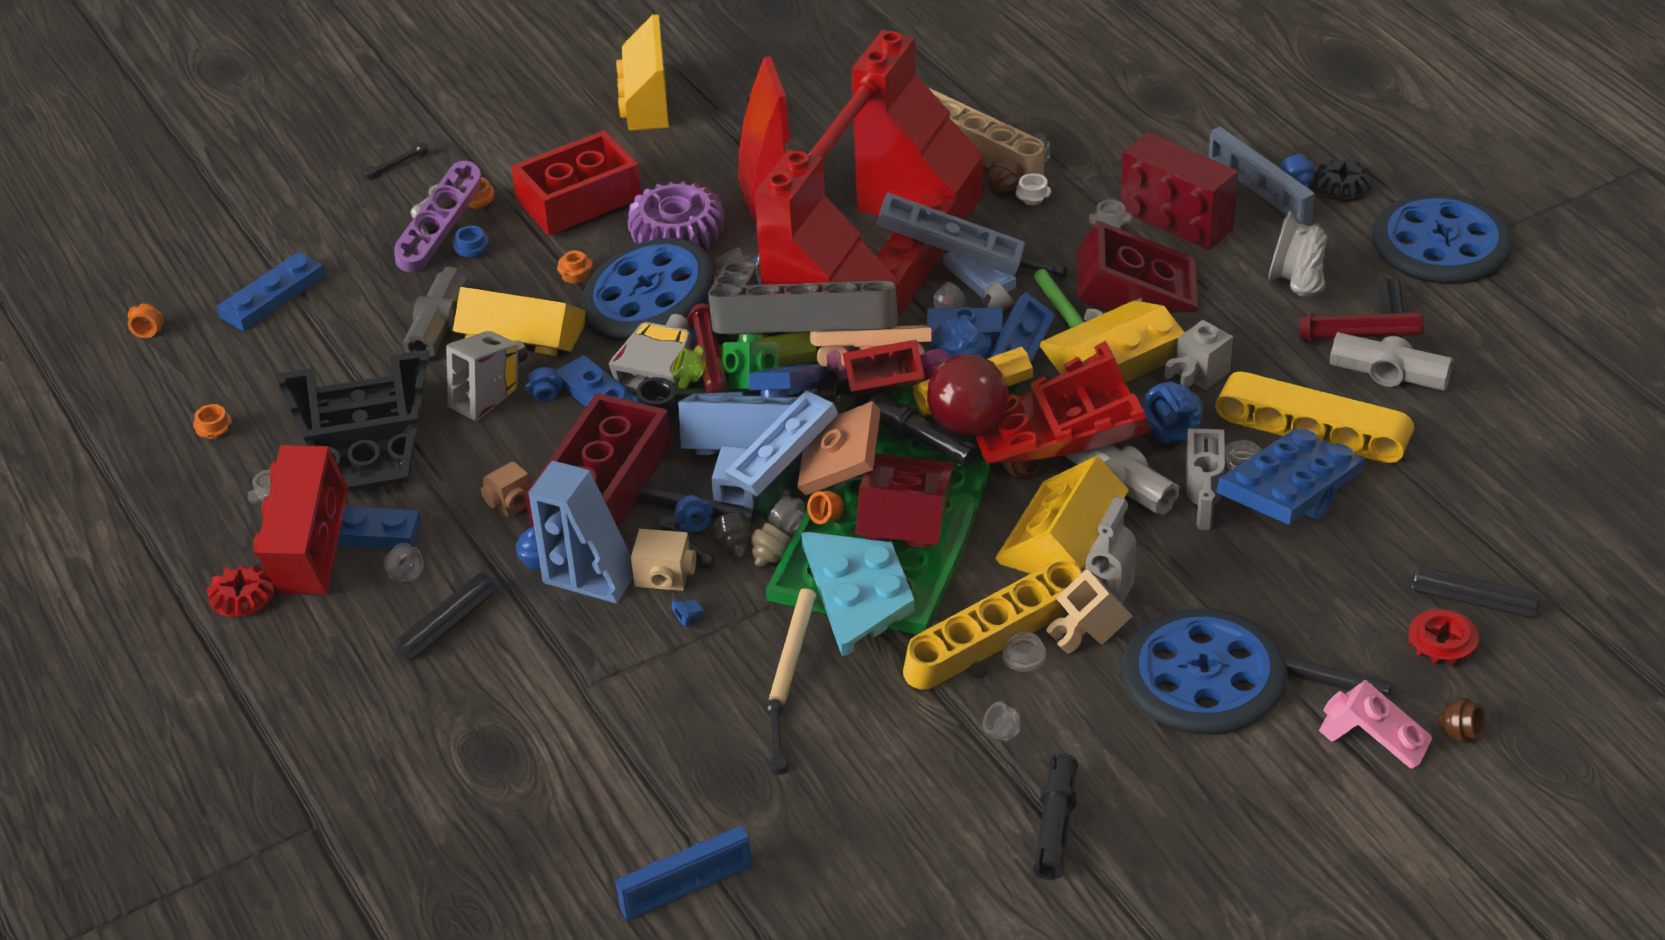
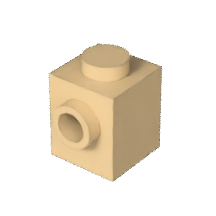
(662, 559)

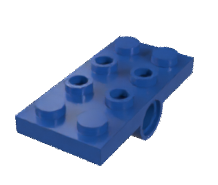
(1292, 476)

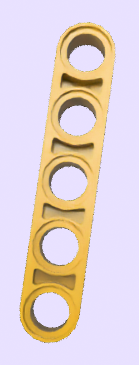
(1282, 406)
(1014, 609)

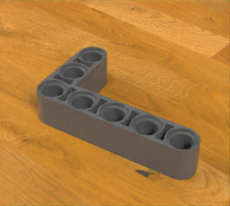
(746, 307)

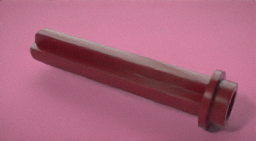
(1361, 325)
(713, 374)

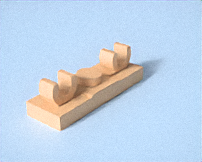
(866, 338)

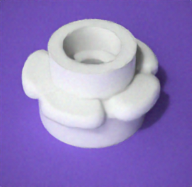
(1033, 189)

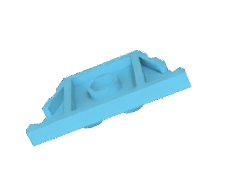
(858, 585)

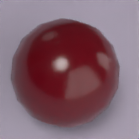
(967, 395)

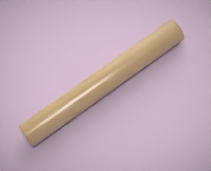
(792, 645)

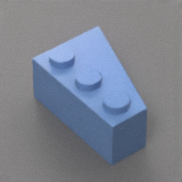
(727, 419)
(578, 535)

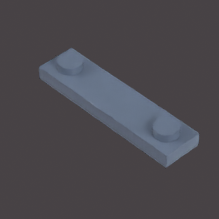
(1262, 175)
(950, 233)

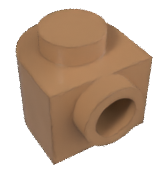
(507, 489)

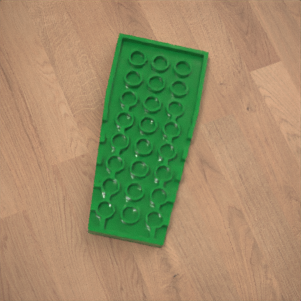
(925, 569)

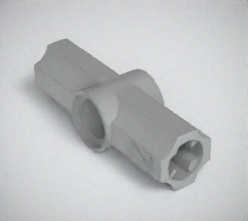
(1391, 361)
(1133, 471)

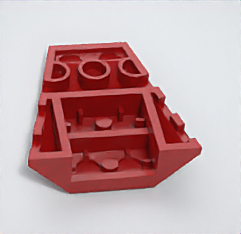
(763, 132)
(1068, 414)

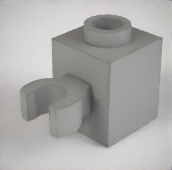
(1201, 356)

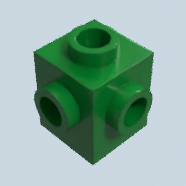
(747, 357)

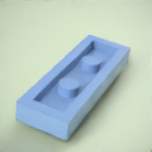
(781, 443)

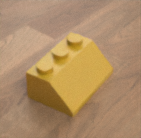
(643, 79)
(532, 321)
(1137, 333)
(1062, 518)

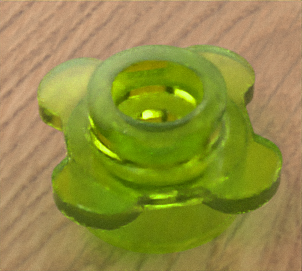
(688, 366)

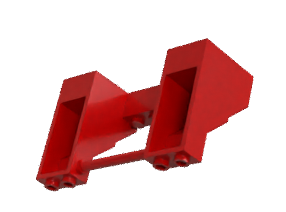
(901, 149)

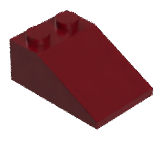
(1124, 267)
(904, 500)

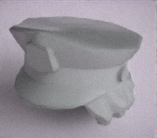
(1300, 257)

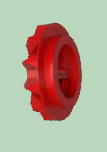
(252, 598)
(1432, 624)

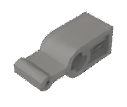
(1204, 471)
(1114, 552)

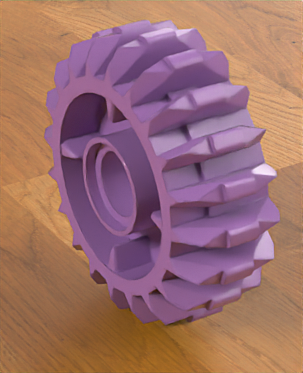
(678, 213)

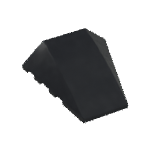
(362, 422)

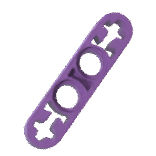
(441, 217)

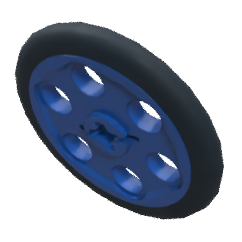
(1454, 267)
(647, 286)
(1178, 708)

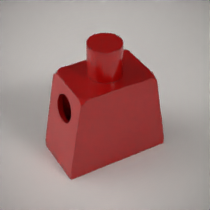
(883, 368)

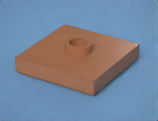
(841, 449)

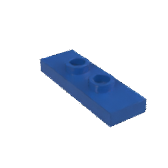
(585, 379)
(684, 873)

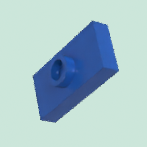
(985, 319)

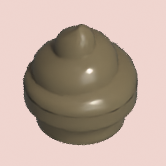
(769, 545)

